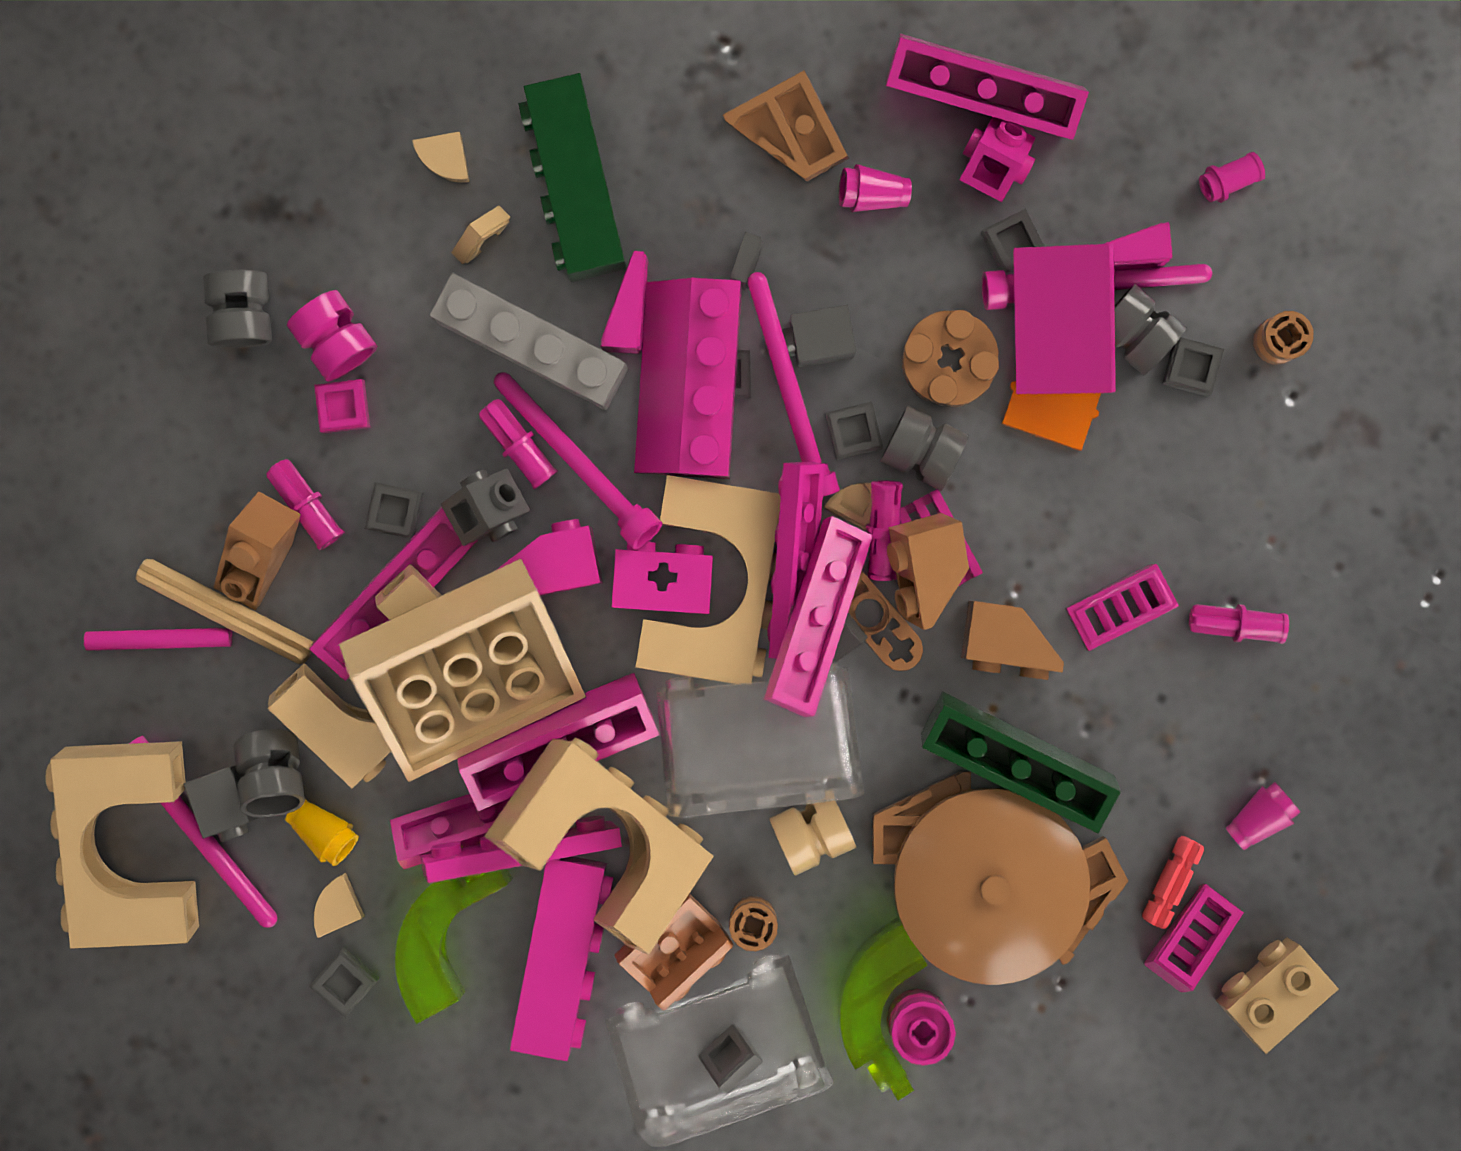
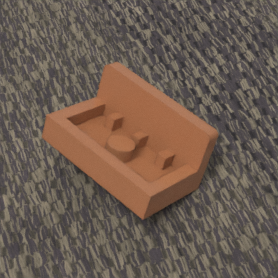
(681, 956)

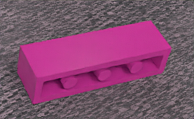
(986, 86)
(606, 719)
(559, 958)

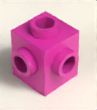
(998, 158)

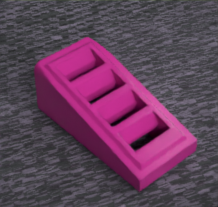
(1143, 248)
(626, 320)
(1159, 588)
(1196, 965)

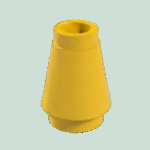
(323, 832)

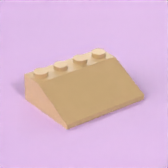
(462, 670)

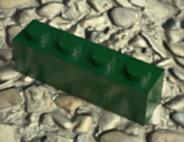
(573, 176)
(1020, 762)

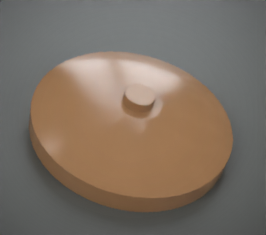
(991, 886)

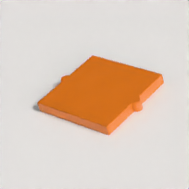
(1053, 416)

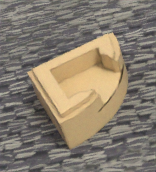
(444, 156)
(478, 232)
(852, 504)
(336, 906)

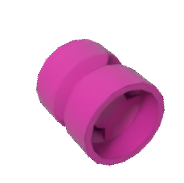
(335, 340)
(920, 1027)

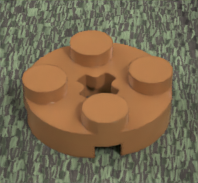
(943, 385)

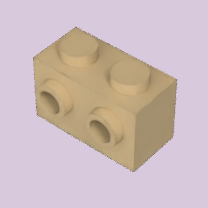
(1276, 993)

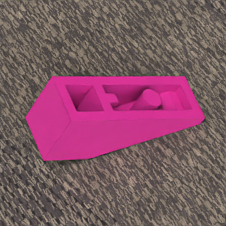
(561, 558)

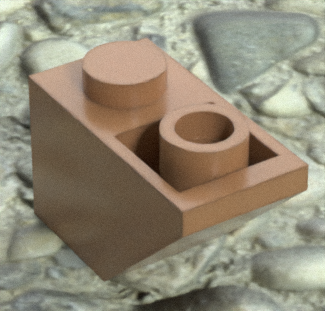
(255, 549)
(928, 565)
(1009, 637)

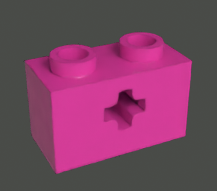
(635, 590)

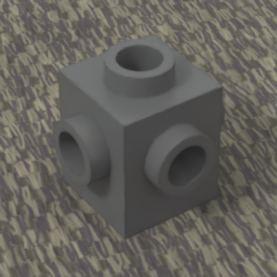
(494, 502)

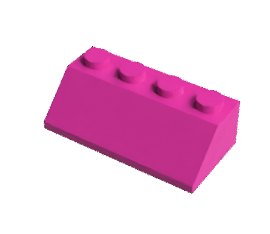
(688, 377)

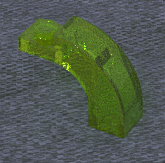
(421, 952)
(870, 977)

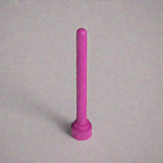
(999, 287)
(786, 377)
(636, 524)
(220, 860)

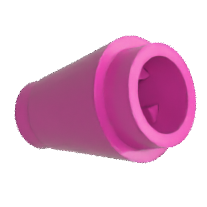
(872, 189)
(1263, 816)

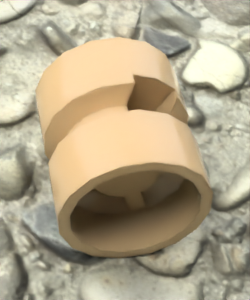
(811, 834)

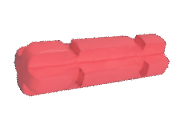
(1173, 882)

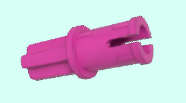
(517, 443)
(303, 500)
(1239, 623)

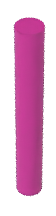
(158, 639)

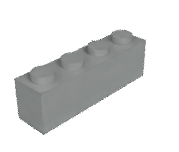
(529, 341)

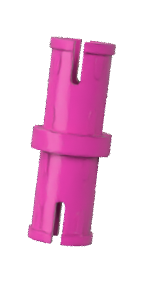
(884, 513)

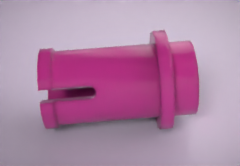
(1223, 180)

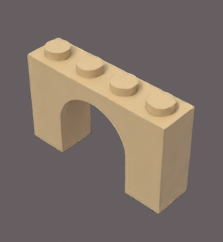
(730, 648)
(332, 728)
(662, 857)
(98, 903)

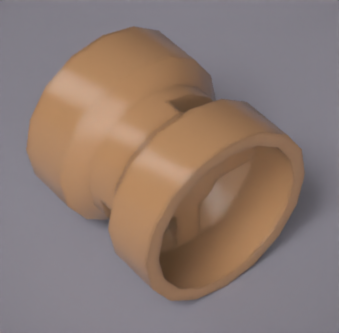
(1272, 337)
(750, 915)

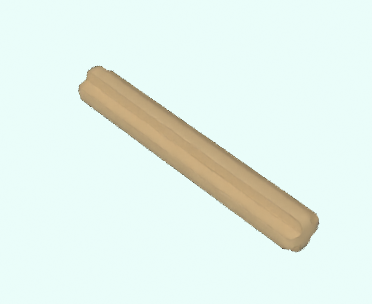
(224, 611)

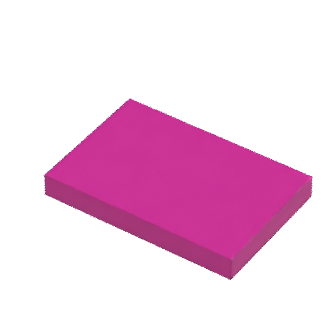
(1064, 319)

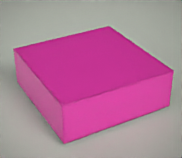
(342, 406)

